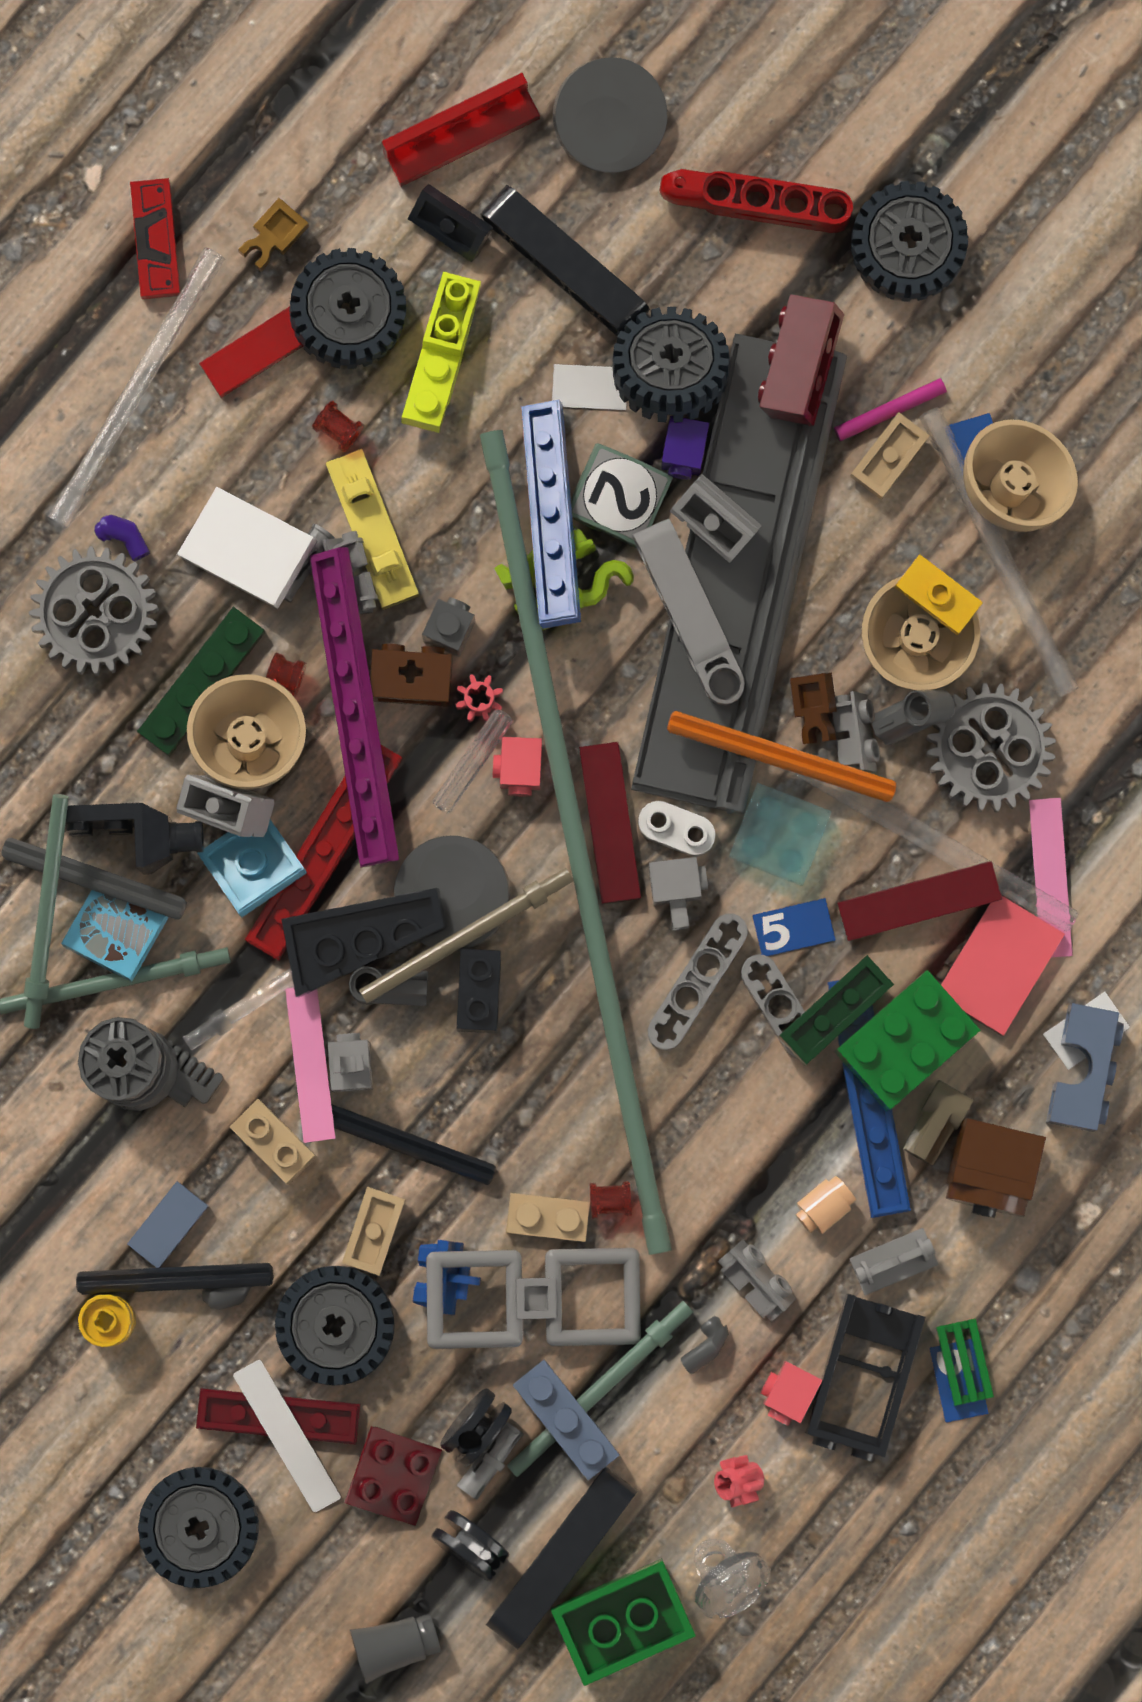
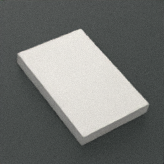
(247, 547)

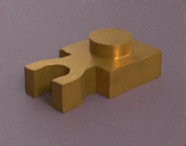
(277, 230)

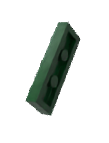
(836, 1010)

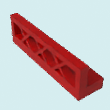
(460, 130)

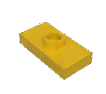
(938, 594)

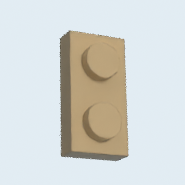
(890, 456)
(547, 1217)
(373, 1231)

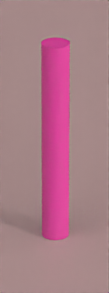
(890, 409)

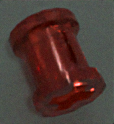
(338, 426)
(610, 1199)

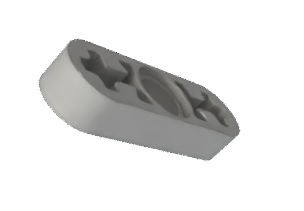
(756, 986)

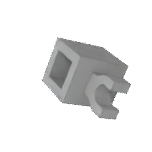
(675, 884)
(350, 1063)

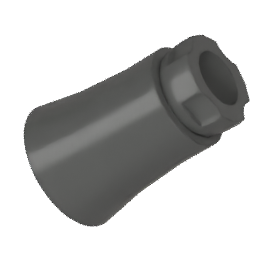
(394, 1645)

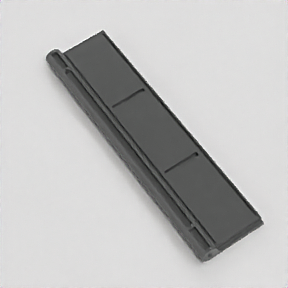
(774, 476)

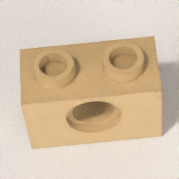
(273, 1141)

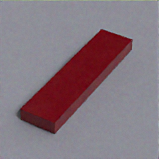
(610, 823)
(919, 900)
(317, 1418)

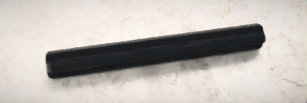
(413, 1145)
(174, 1278)

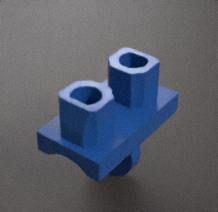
(454, 1279)

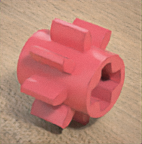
(475, 688)
(739, 1481)

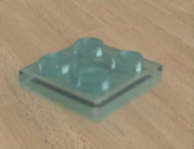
(780, 834)

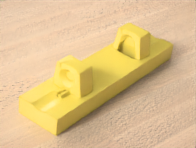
(370, 519)

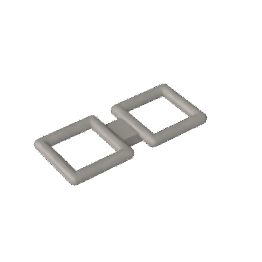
(533, 1298)

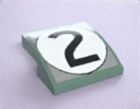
(618, 494)

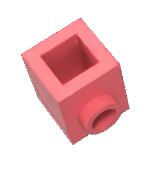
(519, 765)
(789, 1393)

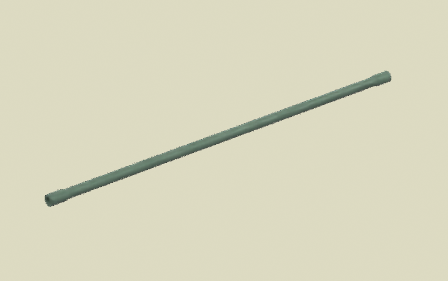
(653, 1219)

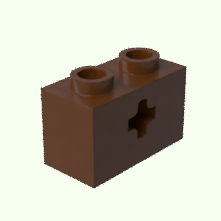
(429, 689)

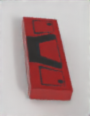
(155, 238)

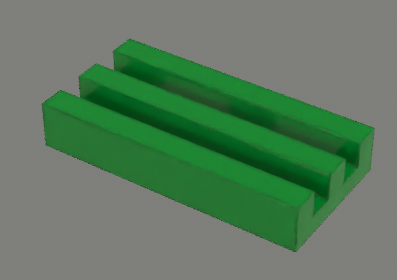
(979, 1356)

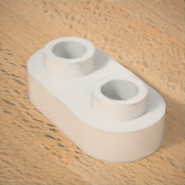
(675, 831)

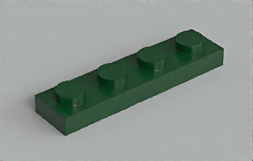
(214, 661)

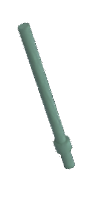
(188, 963)
(37, 985)
(657, 1334)

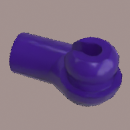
(123, 530)

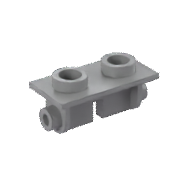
(362, 580)
(856, 717)
(894, 1261)
(771, 1291)

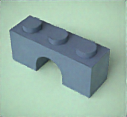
(1094, 1034)
(566, 1419)

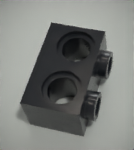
(479, 991)

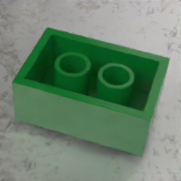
(907, 1041)
(622, 1622)

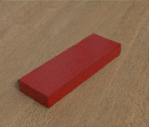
(251, 354)

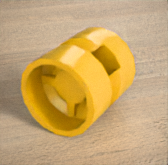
(107, 1320)

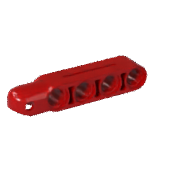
(739, 186)

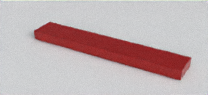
(320, 858)

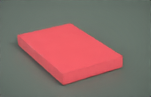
(1001, 964)

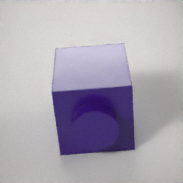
(684, 448)

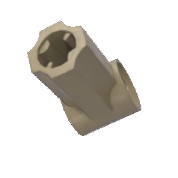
(941, 1115)

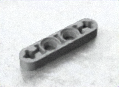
(701, 984)

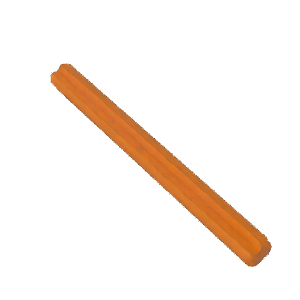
(781, 756)

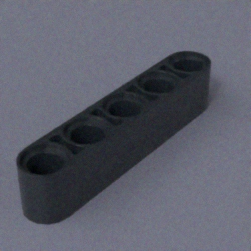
(563, 260)
(561, 1558)

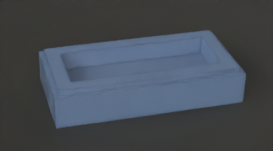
(168, 1225)

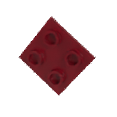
(393, 1476)

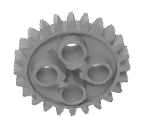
(120, 634)
(1020, 727)

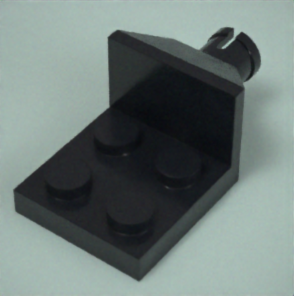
(155, 832)

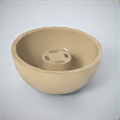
(1019, 476)
(890, 651)
(246, 712)

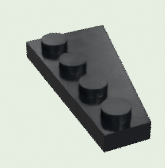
(349, 937)

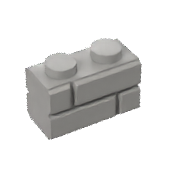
(715, 518)
(223, 807)

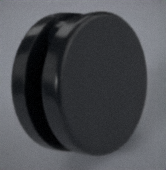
(475, 1428)
(471, 1546)

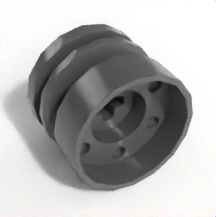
(149, 1066)

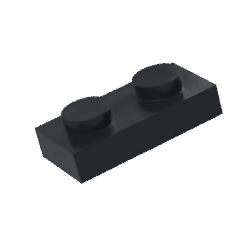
(450, 223)

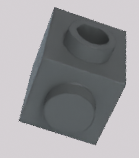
(449, 626)

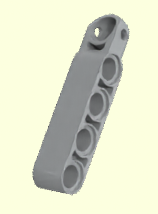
(690, 612)

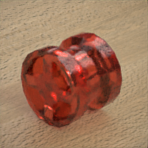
(287, 673)

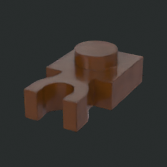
(813, 700)

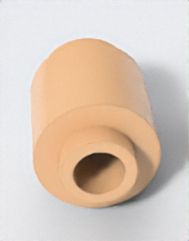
(825, 1205)

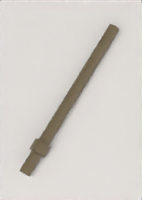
(533, 895)

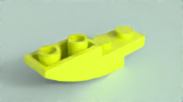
(441, 352)

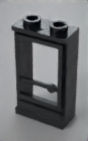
(883, 1326)

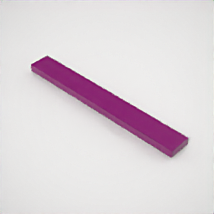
(354, 707)

